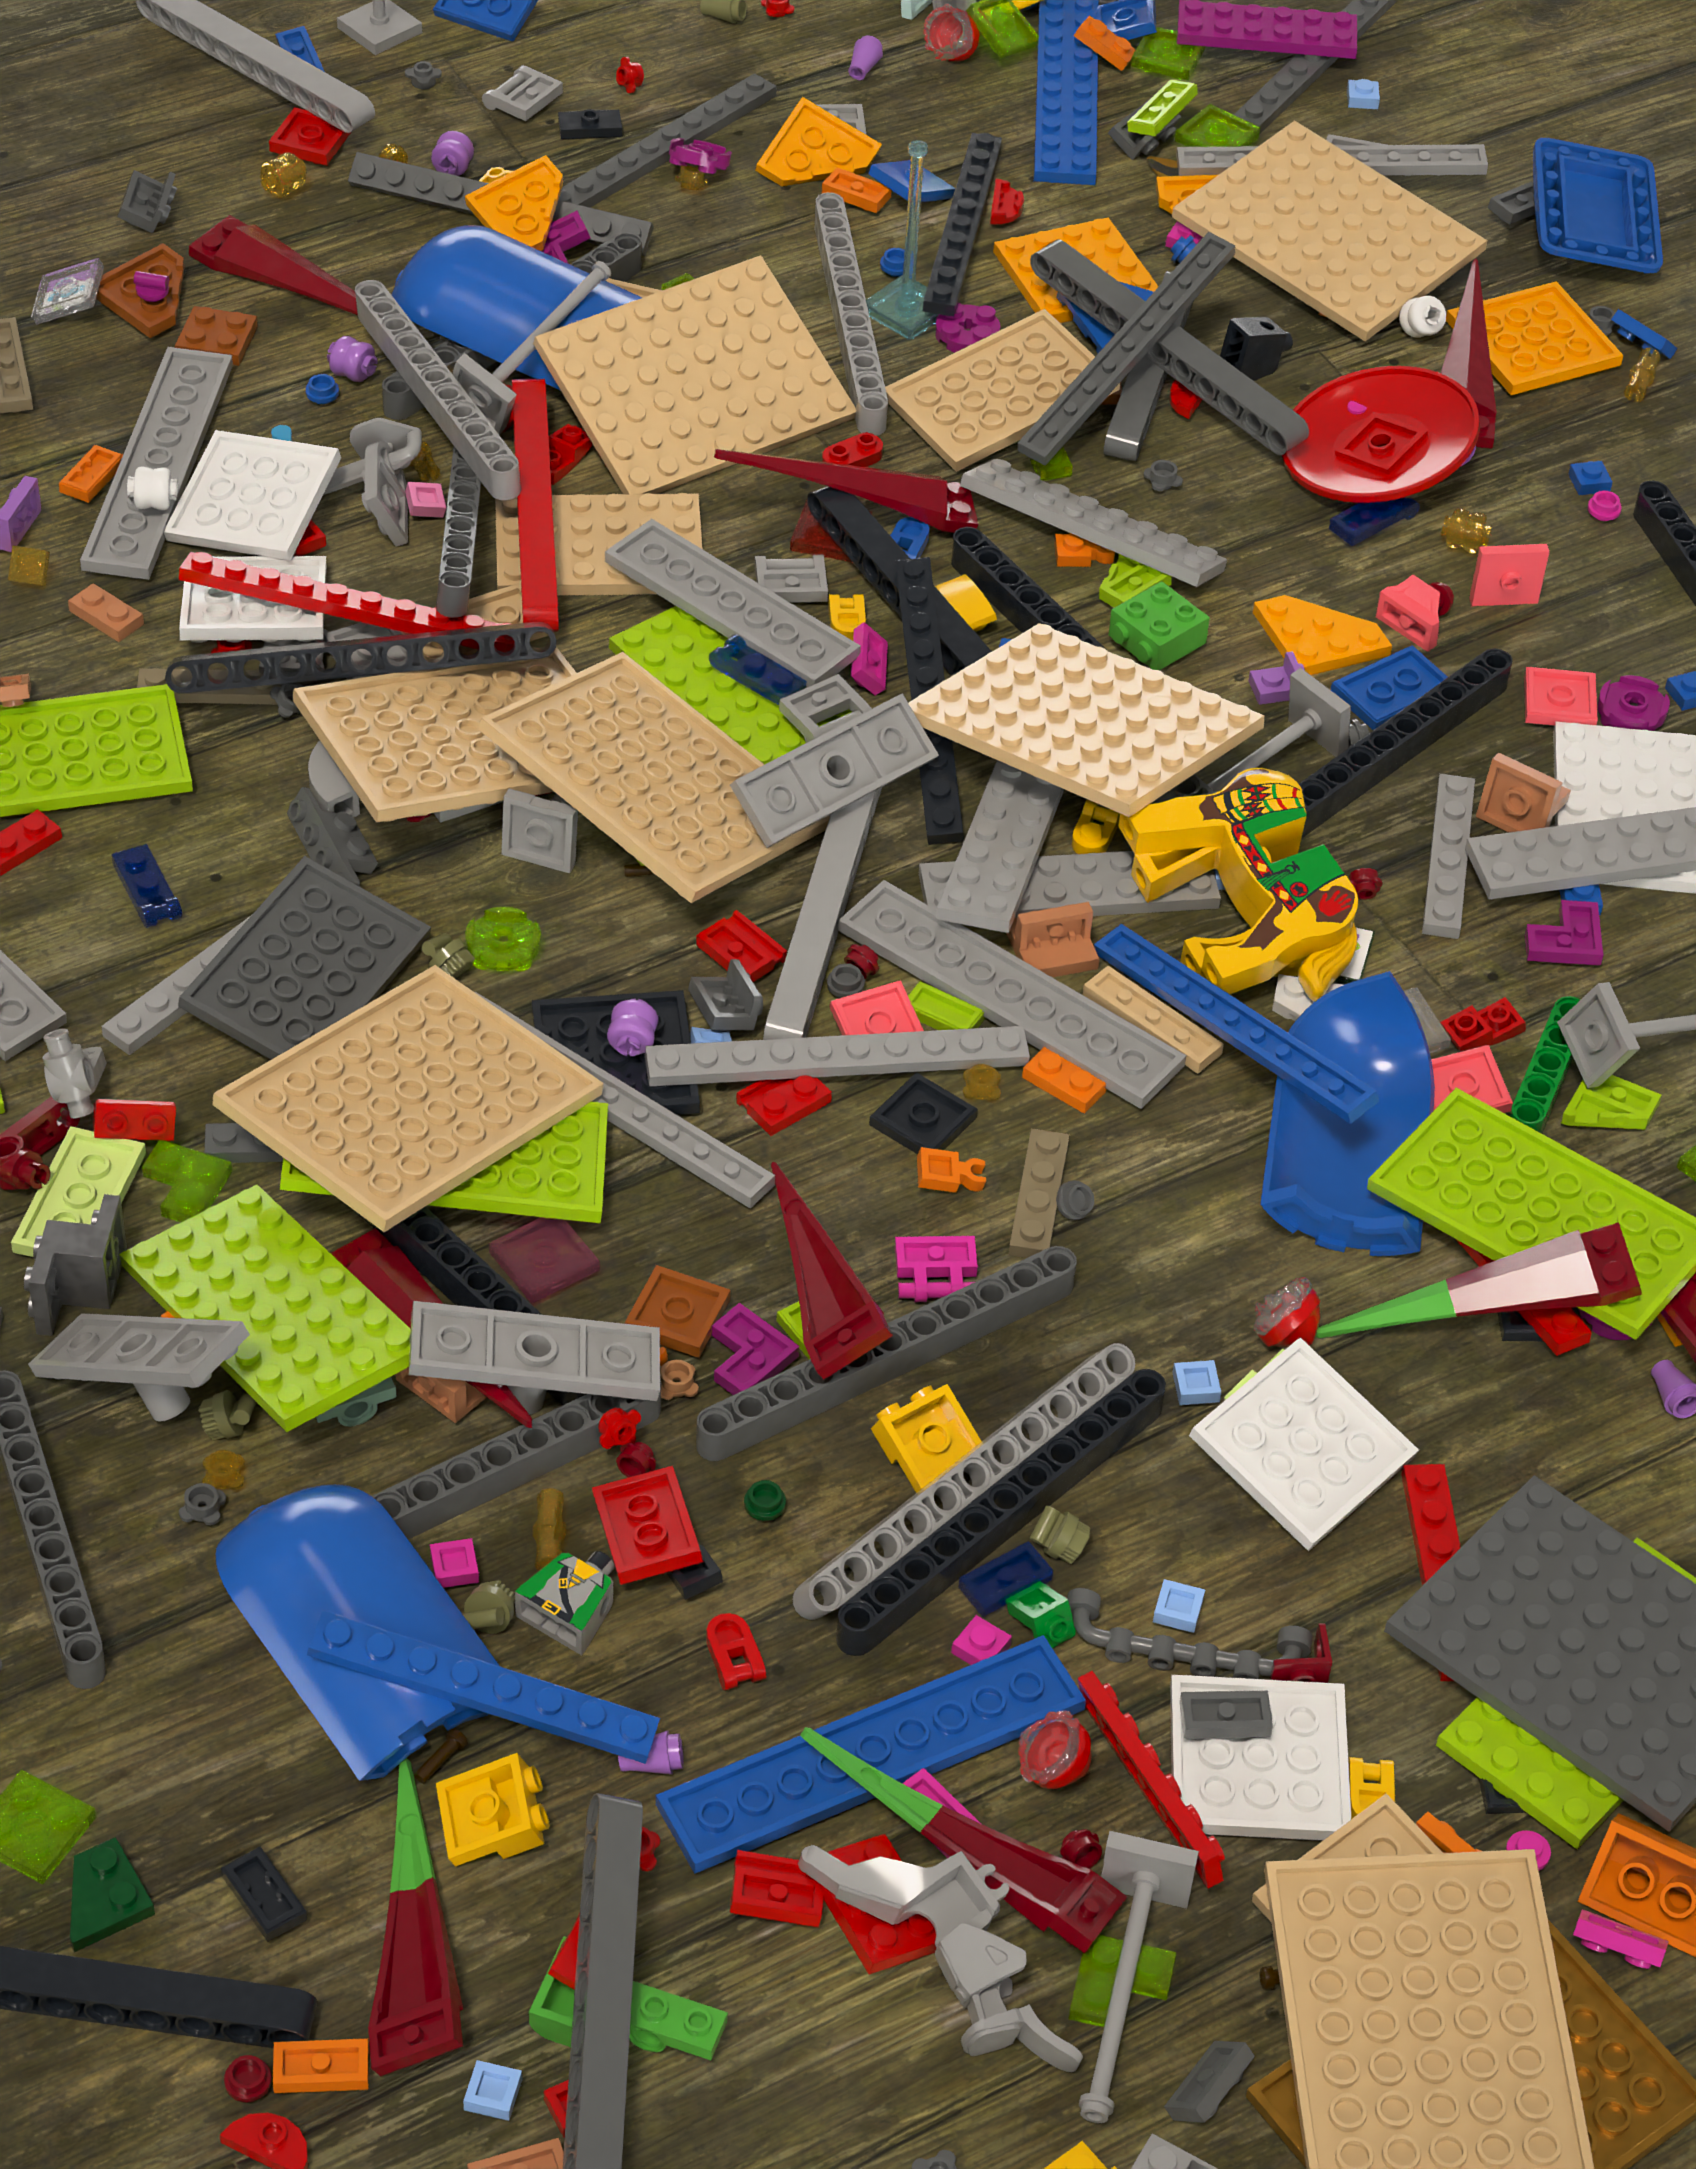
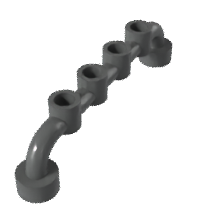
(1163, 1650)

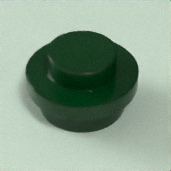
(765, 1500)

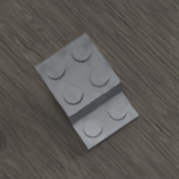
(76, 1264)

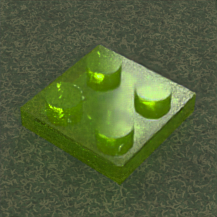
(1003, 26)
(1163, 55)
(1216, 129)
(39, 1825)

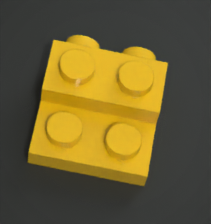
(925, 1434)
(492, 1810)

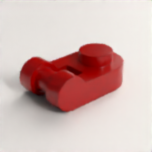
(729, 1638)

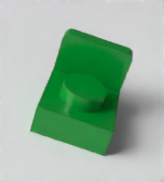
(1043, 1612)

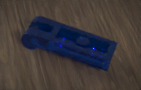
(1370, 518)
(755, 670)
(146, 885)

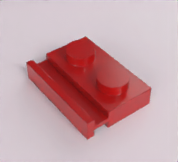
(743, 941)
(783, 1101)
(774, 1890)

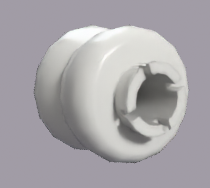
(1422, 316)
(152, 488)

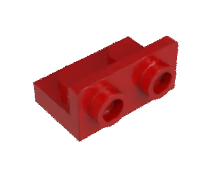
(134, 1119)

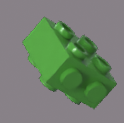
(1158, 626)

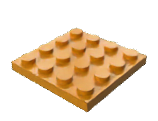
(1093, 239)
(1542, 339)

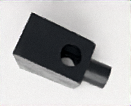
(1255, 346)

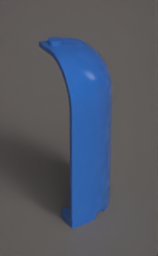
(494, 292)
(1323, 1163)
(346, 1557)

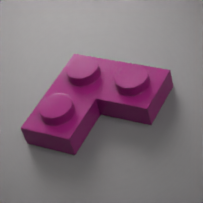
(565, 234)
(1573, 942)
(757, 1346)

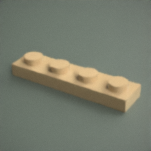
(1148, 1013)

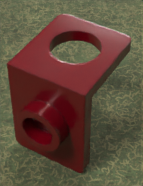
(1307, 1669)

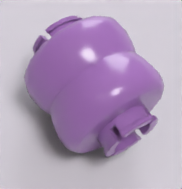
(452, 153)
(352, 359)
(632, 1027)

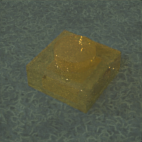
(28, 565)

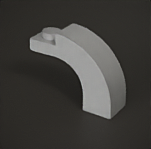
(330, 785)

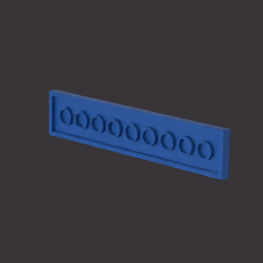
(1065, 95)
(912, 1731)

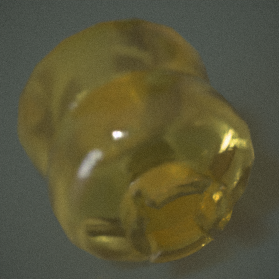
(283, 175)
(1466, 530)

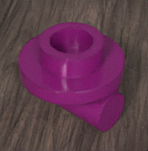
(151, 286)

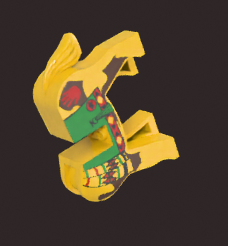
(1293, 901)

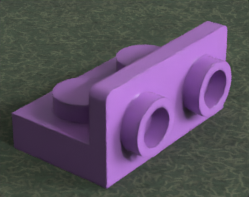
(19, 512)

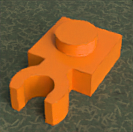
(1078, 552)
(945, 1172)

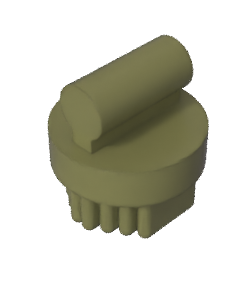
(448, 954)
(224, 1415)
(1060, 1534)
(490, 1607)

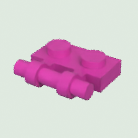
(934, 1257)

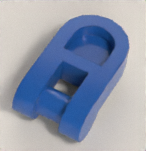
(911, 535)

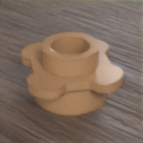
(677, 1371)

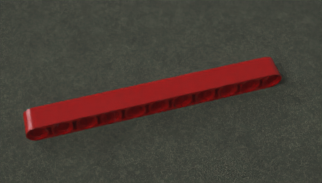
(535, 504)

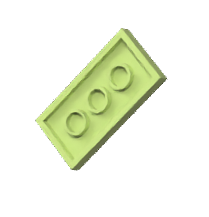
(78, 1180)

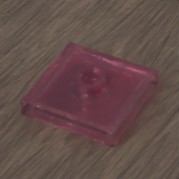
(544, 1257)

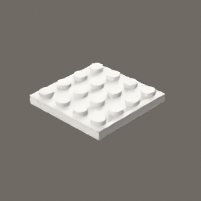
(252, 495)
(235, 617)
(1303, 1443)
(1274, 1784)

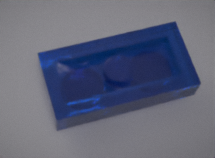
(1004, 1577)

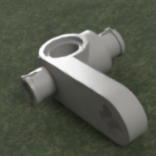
(72, 1072)

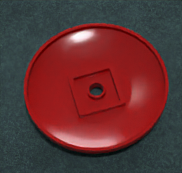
(1405, 441)

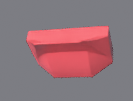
(1411, 611)

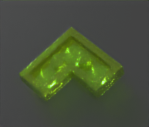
(194, 1178)
(1098, 1975)

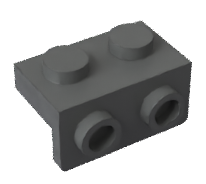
(1134, 143)
(146, 201)
(728, 1001)

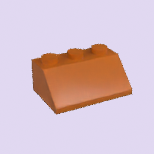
(1645, 1882)

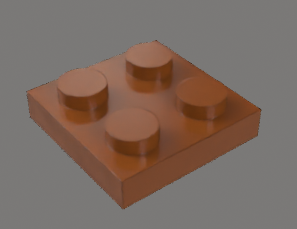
(218, 332)
(680, 1308)

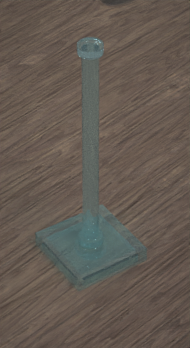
(901, 301)

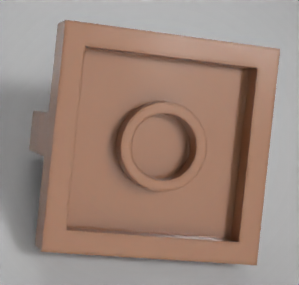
(1519, 796)
(1056, 939)

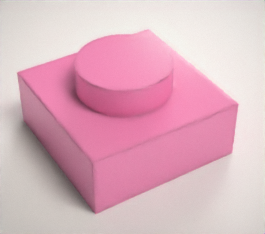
(425, 499)

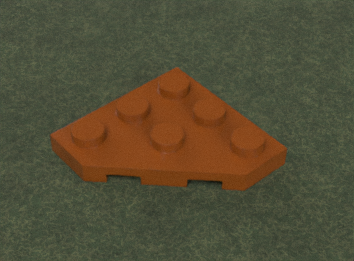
(119, 291)

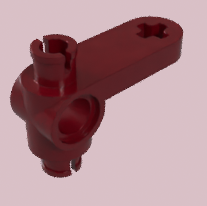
(27, 1140)

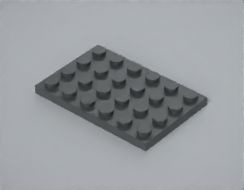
(303, 961)

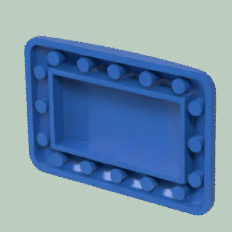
(1596, 205)

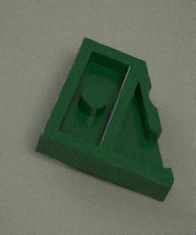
(105, 1895)

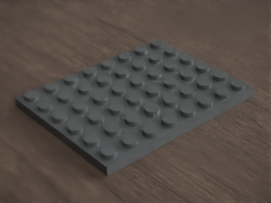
(1572, 1644)

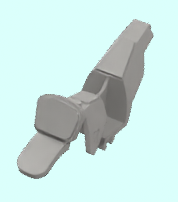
(970, 1957)

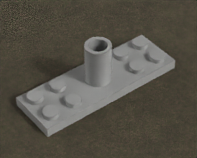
(834, 770)
(147, 1351)
(534, 1352)

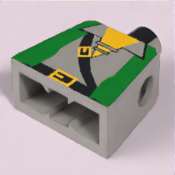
(568, 1599)

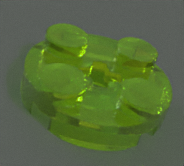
(514, 954)

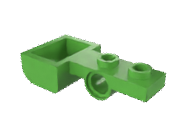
(655, 2022)

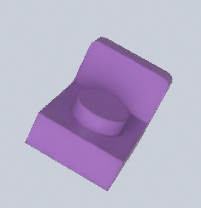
(1273, 684)

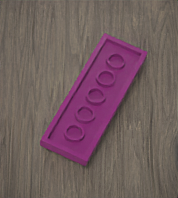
(1267, 29)

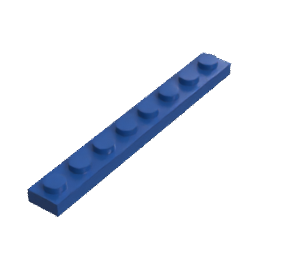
(483, 1686)

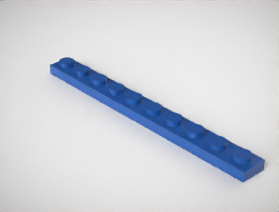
(1237, 1024)

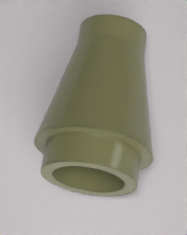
(725, 9)

